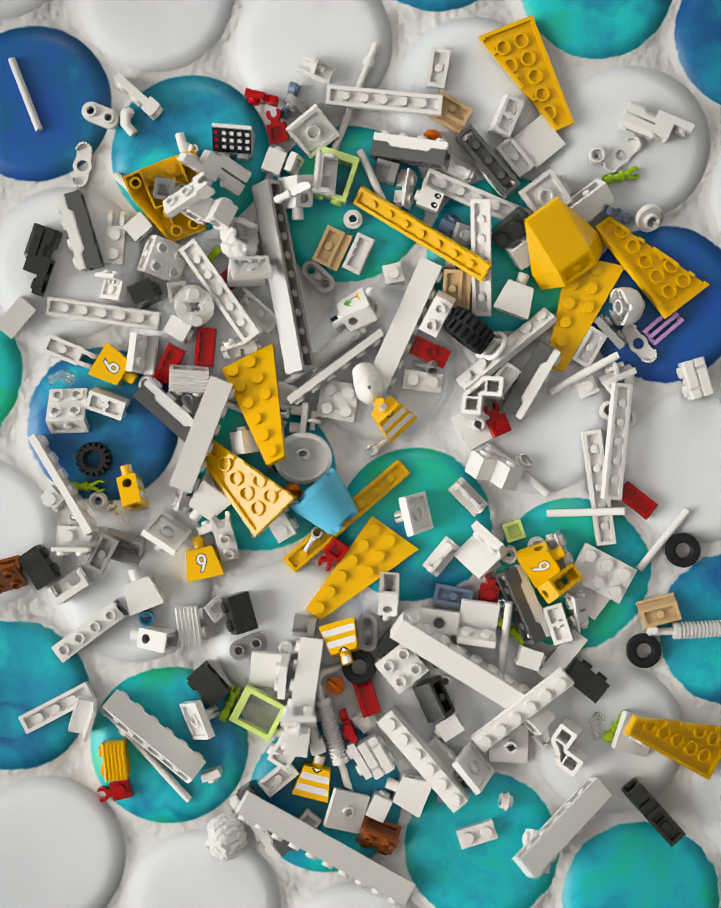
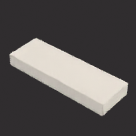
(562, 655)

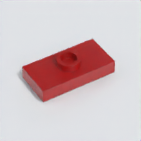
(205, 346)
(429, 351)
(171, 355)
(638, 500)
(367, 699)

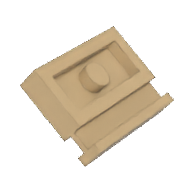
(453, 114)
(332, 248)
(458, 285)
(658, 611)

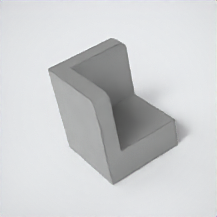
(386, 171)
(304, 625)

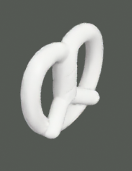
(503, 340)

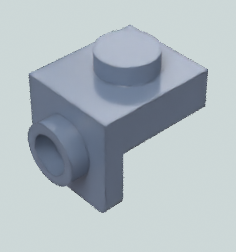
(448, 224)

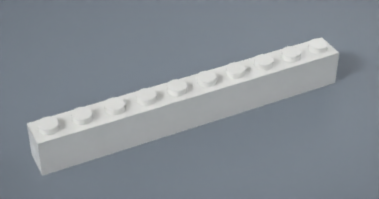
(324, 847)

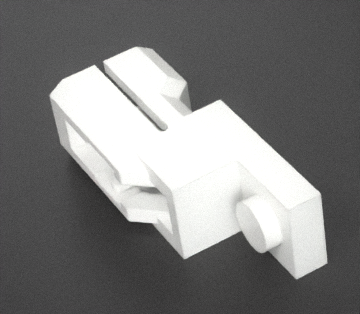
(650, 126)
(218, 167)

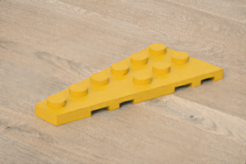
(525, 60)
(652, 270)
(579, 306)
(259, 400)
(247, 489)
(373, 551)
(687, 743)

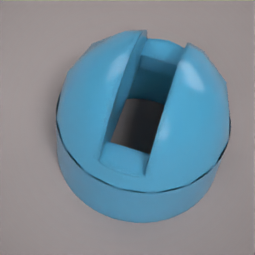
(146, 621)

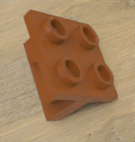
(11, 574)
(378, 835)

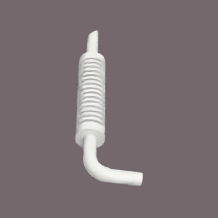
(340, 341)
(689, 629)
(330, 726)

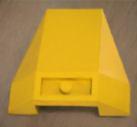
(141, 186)
(560, 245)

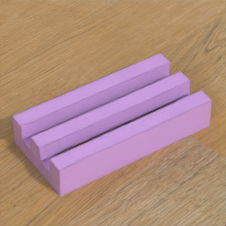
(675, 315)

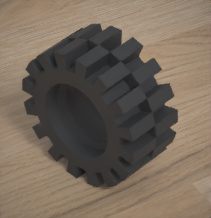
(85, 451)

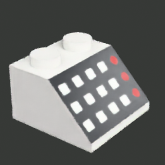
(233, 140)

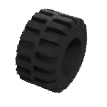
(469, 330)

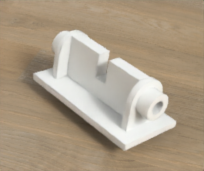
(460, 170)
(407, 180)
(232, 347)
(467, 496)
(181, 500)
(556, 541)
(441, 556)
(577, 618)

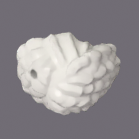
(240, 238)
(226, 836)

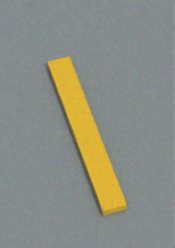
(422, 233)
(364, 501)

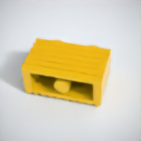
(115, 759)

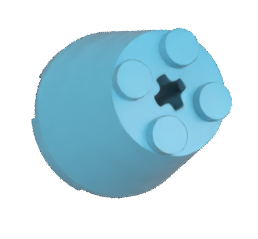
(326, 503)

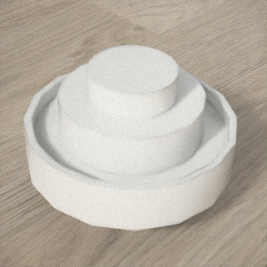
(649, 218)

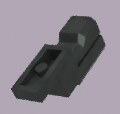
(38, 254)
(653, 811)

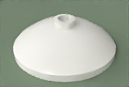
(306, 466)

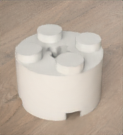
(194, 316)

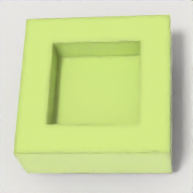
(513, 530)

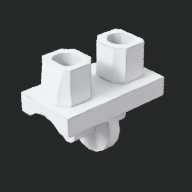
(316, 68)
(617, 372)
(302, 410)
(298, 724)

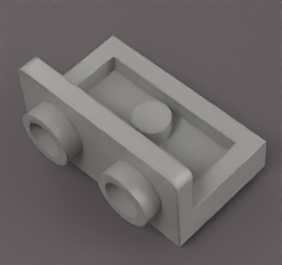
(129, 549)

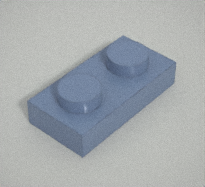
(451, 594)

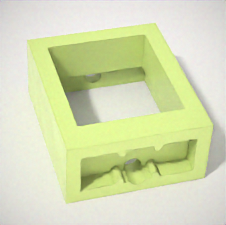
(347, 160)
(252, 689)

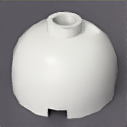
(627, 306)

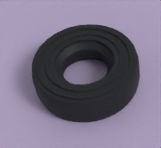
(693, 556)
(632, 646)
(369, 672)

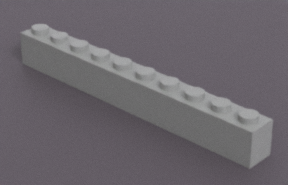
(285, 281)

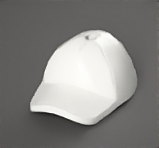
(364, 376)

